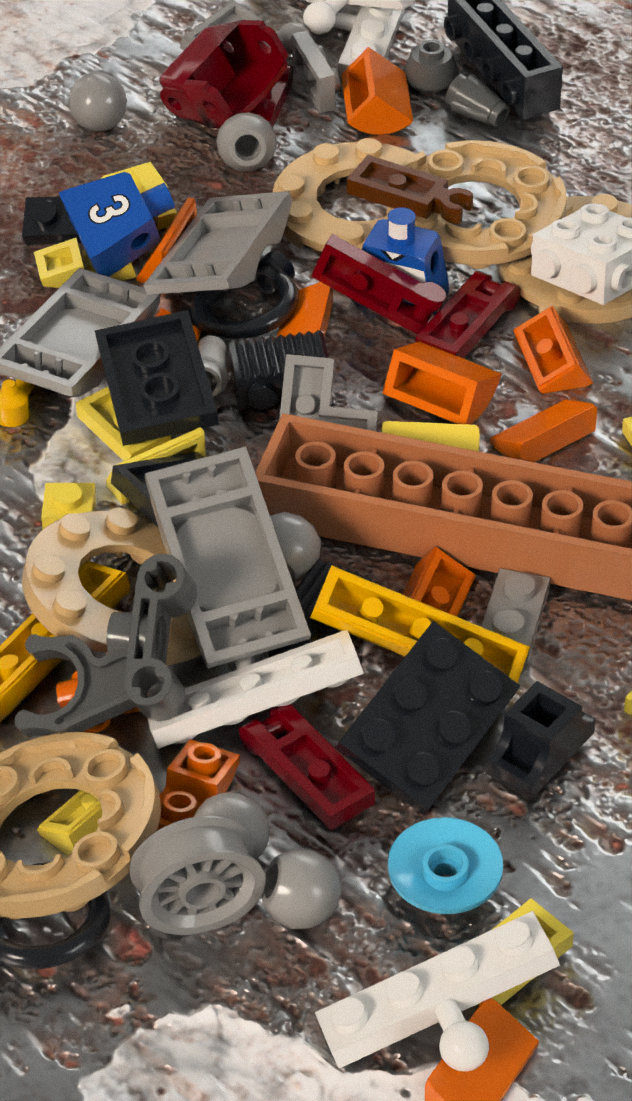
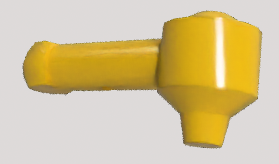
(14, 402)

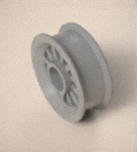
(197, 875)

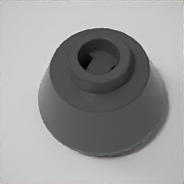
(431, 67)

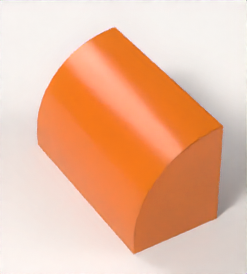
(376, 95)
(440, 382)

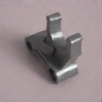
(133, 661)

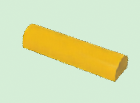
(399, 621)
(19, 669)

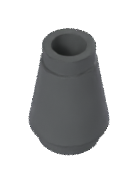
(475, 100)

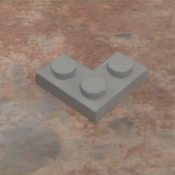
(309, 394)

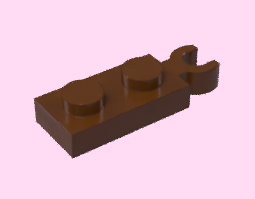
(408, 188)

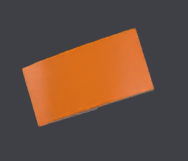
(193, 777)

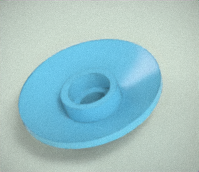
(450, 849)

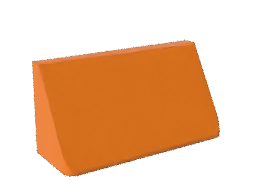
(169, 238)
(311, 312)
(552, 353)
(547, 431)
(440, 582)
(508, 1054)

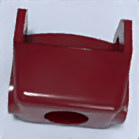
(221, 80)

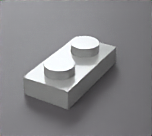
(517, 606)

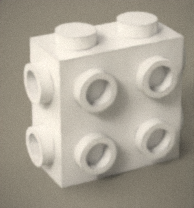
(586, 253)

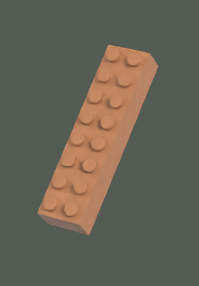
(463, 501)

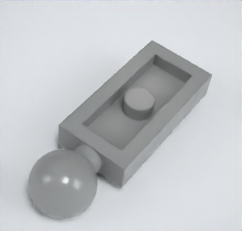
(311, 66)

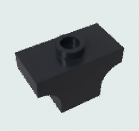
(538, 739)

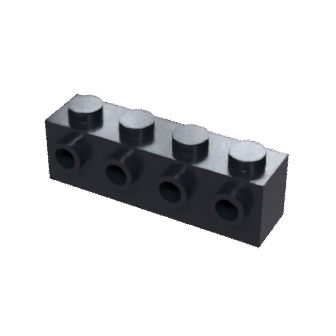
(506, 55)

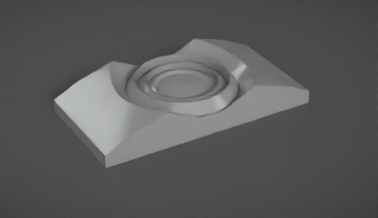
(222, 244)
(59, 340)
(226, 541)

